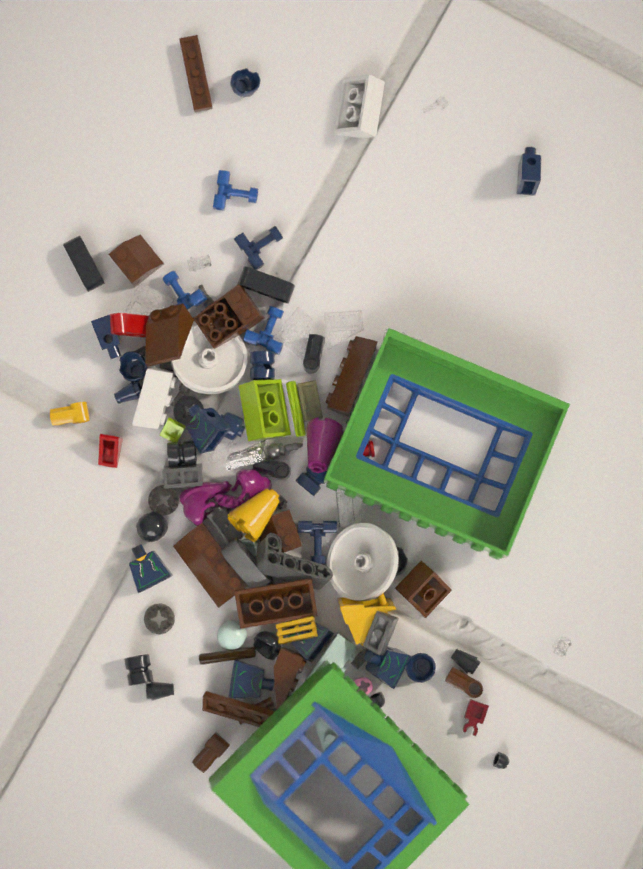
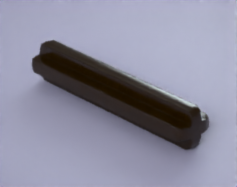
(227, 655)

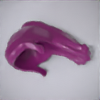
(251, 483)
(196, 499)

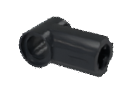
(314, 352)
(269, 468)

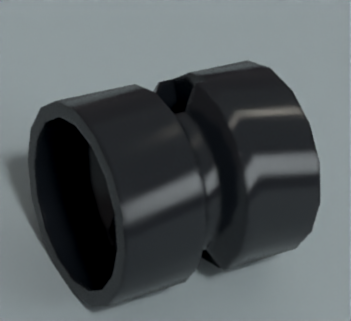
(181, 453)
(138, 669)

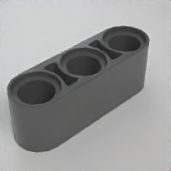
(244, 564)

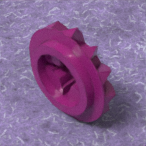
(228, 500)

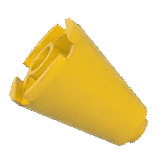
(254, 514)

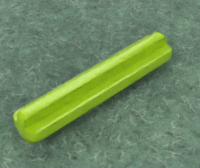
(295, 408)

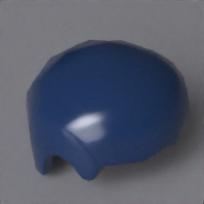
(245, 82)
(133, 366)
(421, 667)

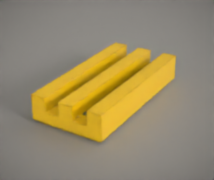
(280, 633)

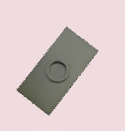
(309, 400)

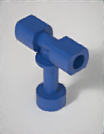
(225, 191)
(188, 300)
(264, 337)

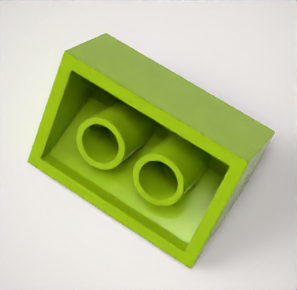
(264, 410)

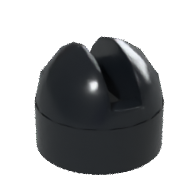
(378, 698)
(501, 761)

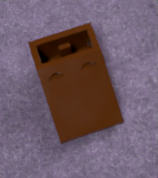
(228, 317)
(285, 671)

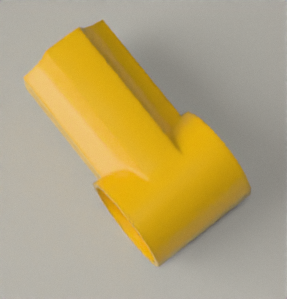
(74, 414)

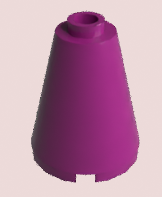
(322, 442)

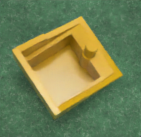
(361, 614)

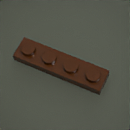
(195, 73)
(235, 709)

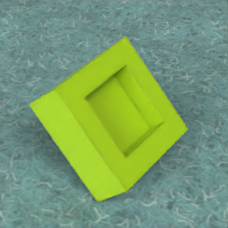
(172, 430)

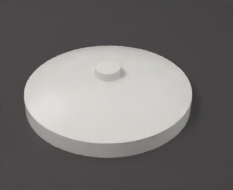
(207, 368)
(362, 562)

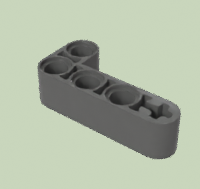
(288, 567)

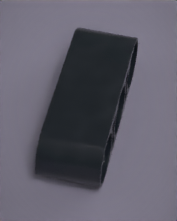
(83, 263)
(266, 284)

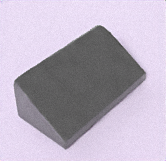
(380, 632)

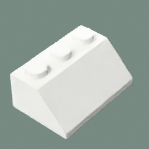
(359, 106)
(154, 398)

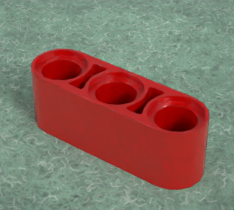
(128, 324)

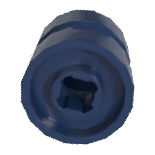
(262, 365)
(311, 481)

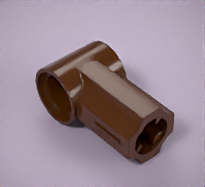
(462, 682)
(213, 749)

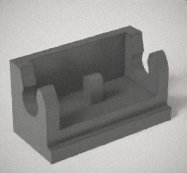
(182, 476)
(220, 521)

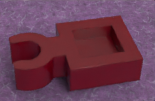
(476, 714)

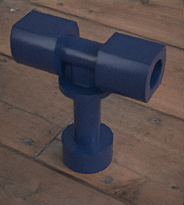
(253, 249)
(317, 531)

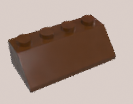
(351, 376)
(206, 562)
(275, 603)

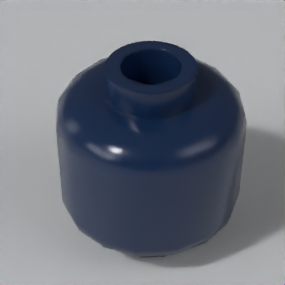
(236, 425)

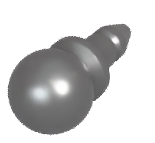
(275, 451)

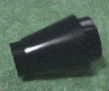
(466, 661)
(158, 690)

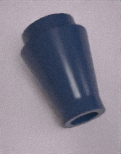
(129, 392)

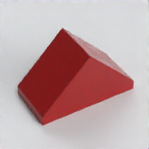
(109, 450)

